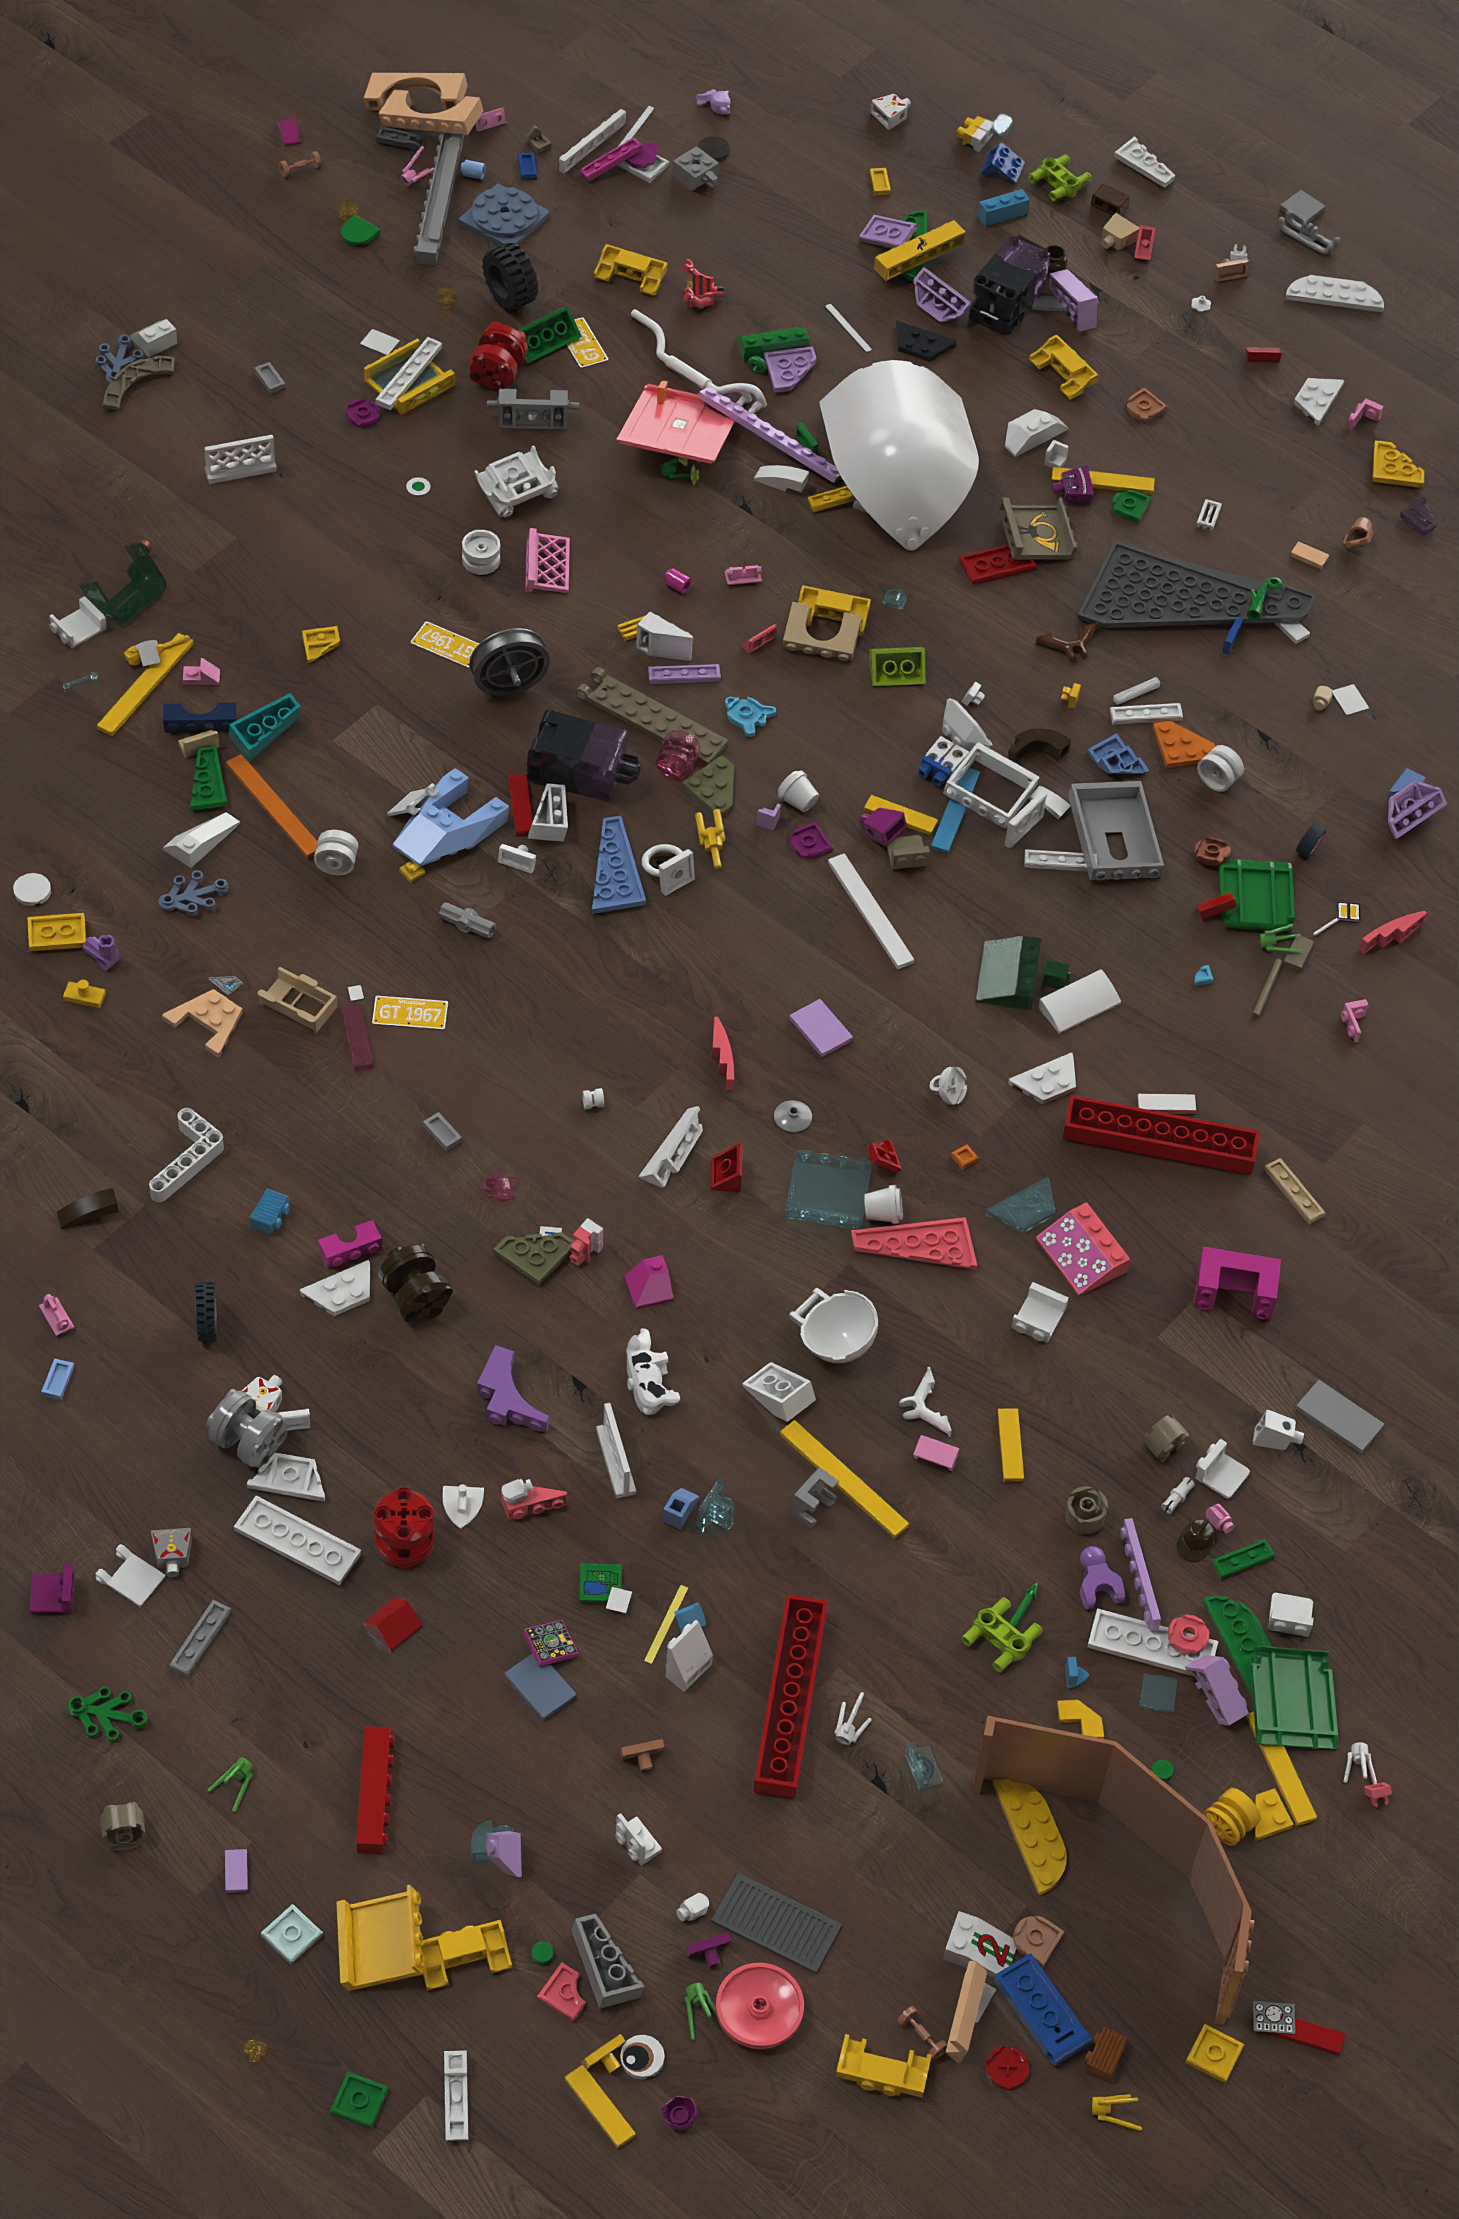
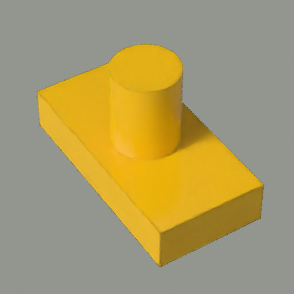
(84, 994)
(605, 2055)

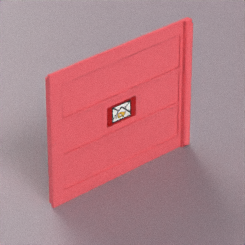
(678, 427)

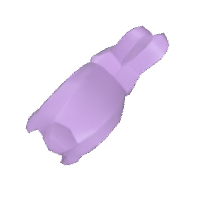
(718, 100)

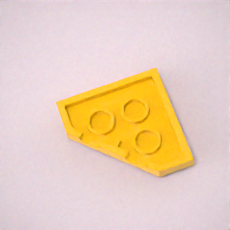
(1394, 467)

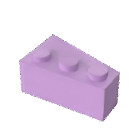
(1219, 1687)

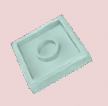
(291, 1934)

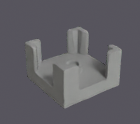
(811, 1493)

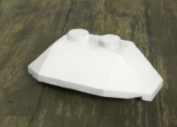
(1032, 431)
(962, 727)

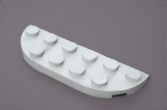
(1335, 293)

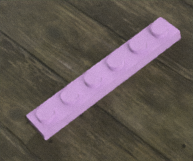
(1141, 1579)

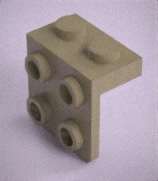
(908, 852)

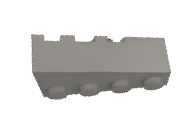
(607, 1970)

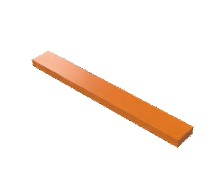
(273, 805)

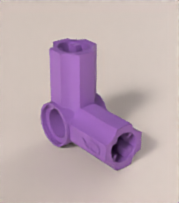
(102, 950)

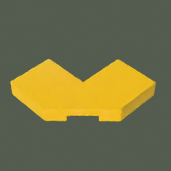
(1076, 1711)

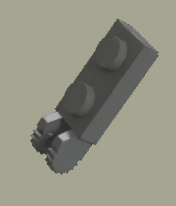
(399, 138)

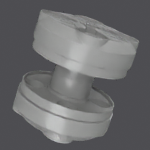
(235, 1421)

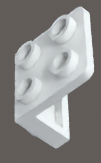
(1221, 1471)
(1291, 1614)

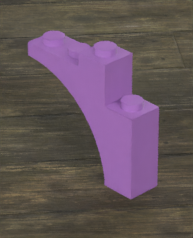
(505, 1400)

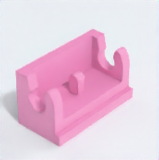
(936, 1452)

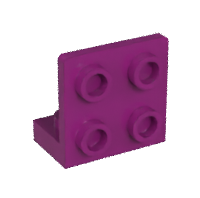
(53, 1592)

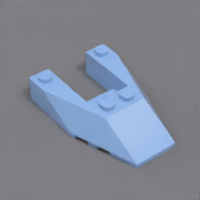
(439, 831)

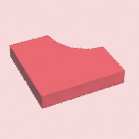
(562, 1994)

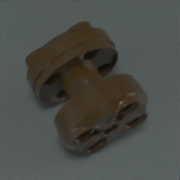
(411, 1276)

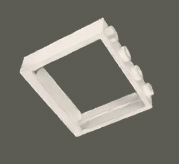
(1000, 765)

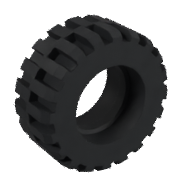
(510, 276)

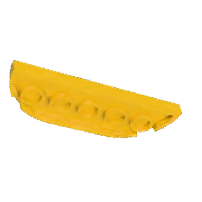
(1034, 1832)

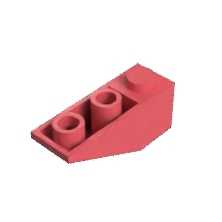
(535, 1502)

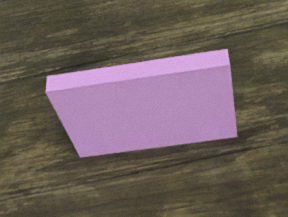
(887, 232)
(821, 1028)

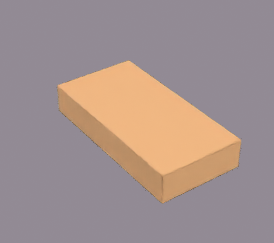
(1309, 555)

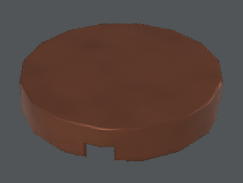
(1212, 851)

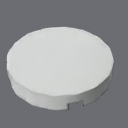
(32, 889)

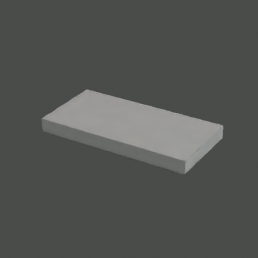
(1340, 1416)

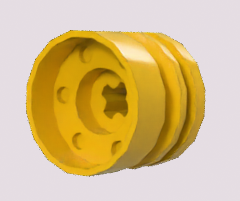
(1233, 1816)

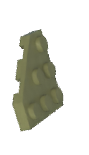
(713, 785)
(535, 1254)

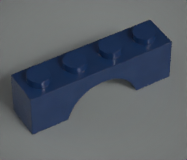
(178, 719)

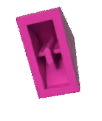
(289, 131)

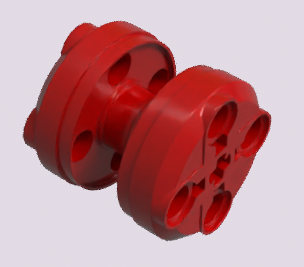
(498, 356)
(404, 1528)

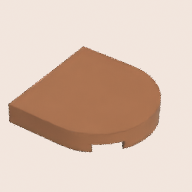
(1145, 405)
(1036, 1937)

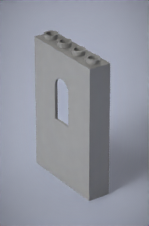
(1115, 809)

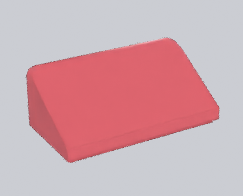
(760, 639)

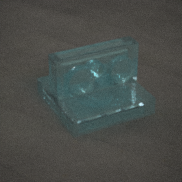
(716, 1508)

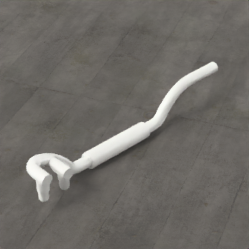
(694, 376)

